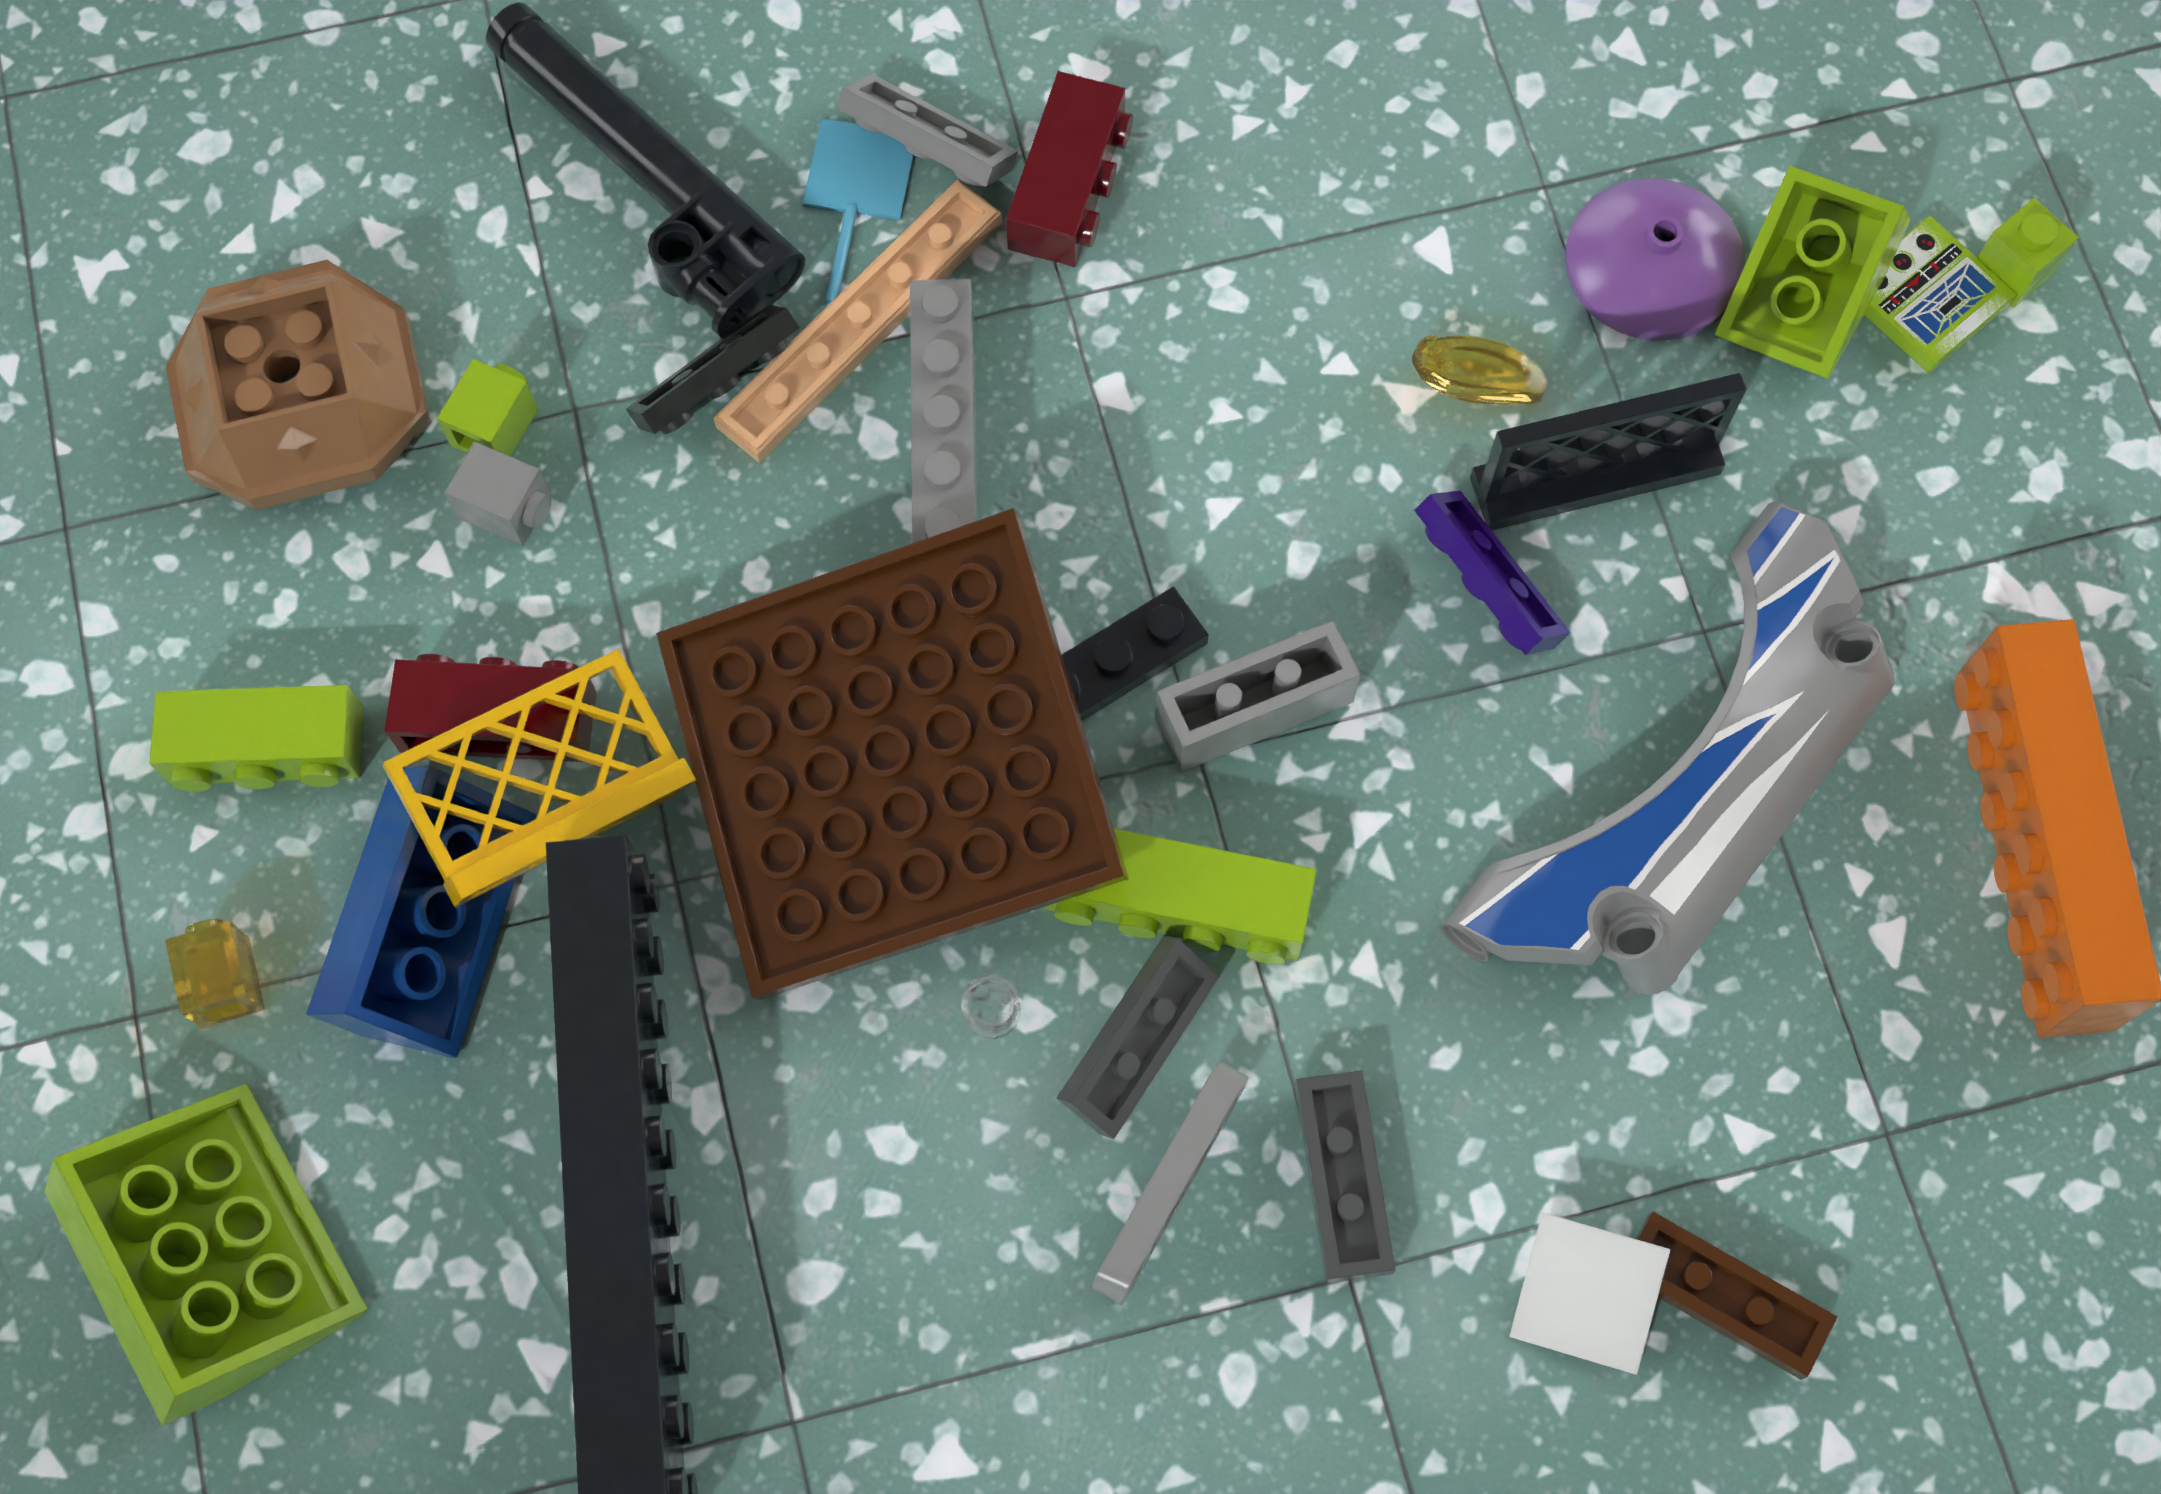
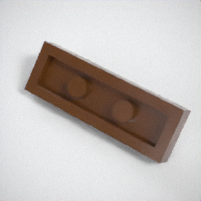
(1738, 1299)

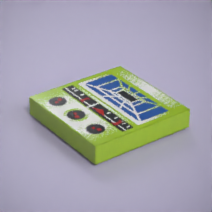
(1936, 295)

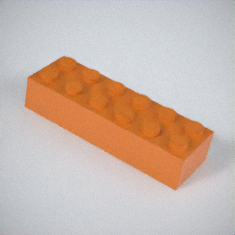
(2056, 831)

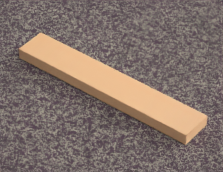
(856, 322)

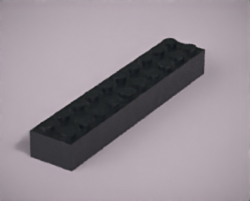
(615, 1171)

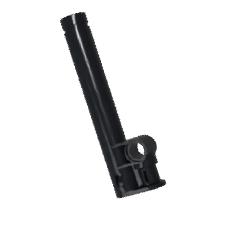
(733, 254)

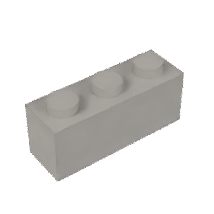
(1256, 696)

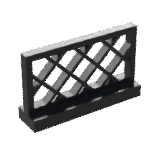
(1606, 452)

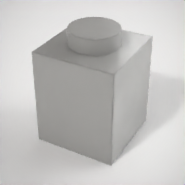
(499, 494)

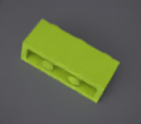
(257, 736)

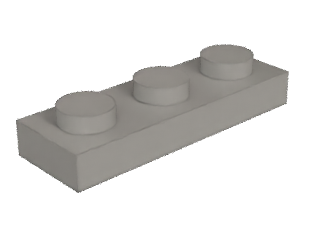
(927, 130)

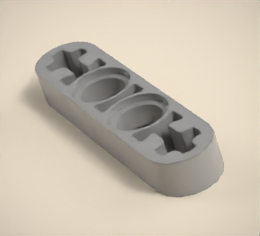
(1169, 1183)

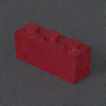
(1068, 169)
(441, 694)

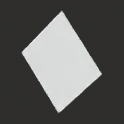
(1589, 1293)

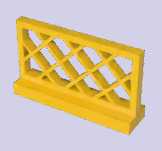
(582, 815)

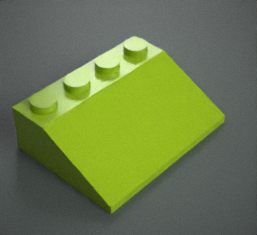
(201, 1250)

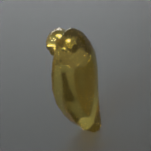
(1478, 370)

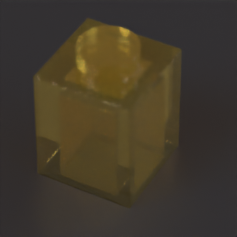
(214, 973)

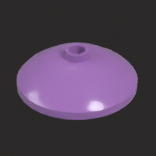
(1650, 284)

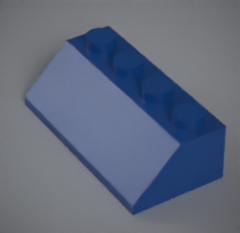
(402, 953)

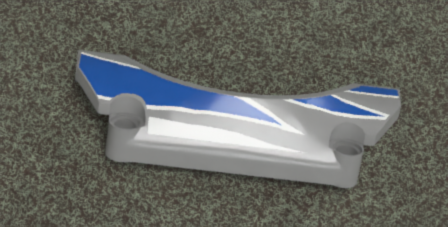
(1678, 854)

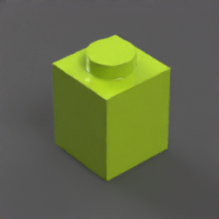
(2028, 249)
(488, 408)

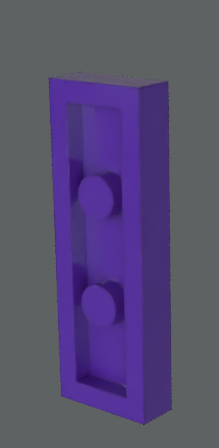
(1491, 572)

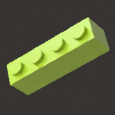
(1201, 896)

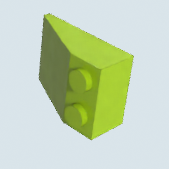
(1813, 272)

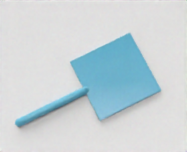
(856, 175)

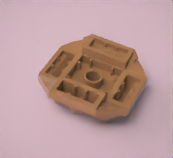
(327, 427)

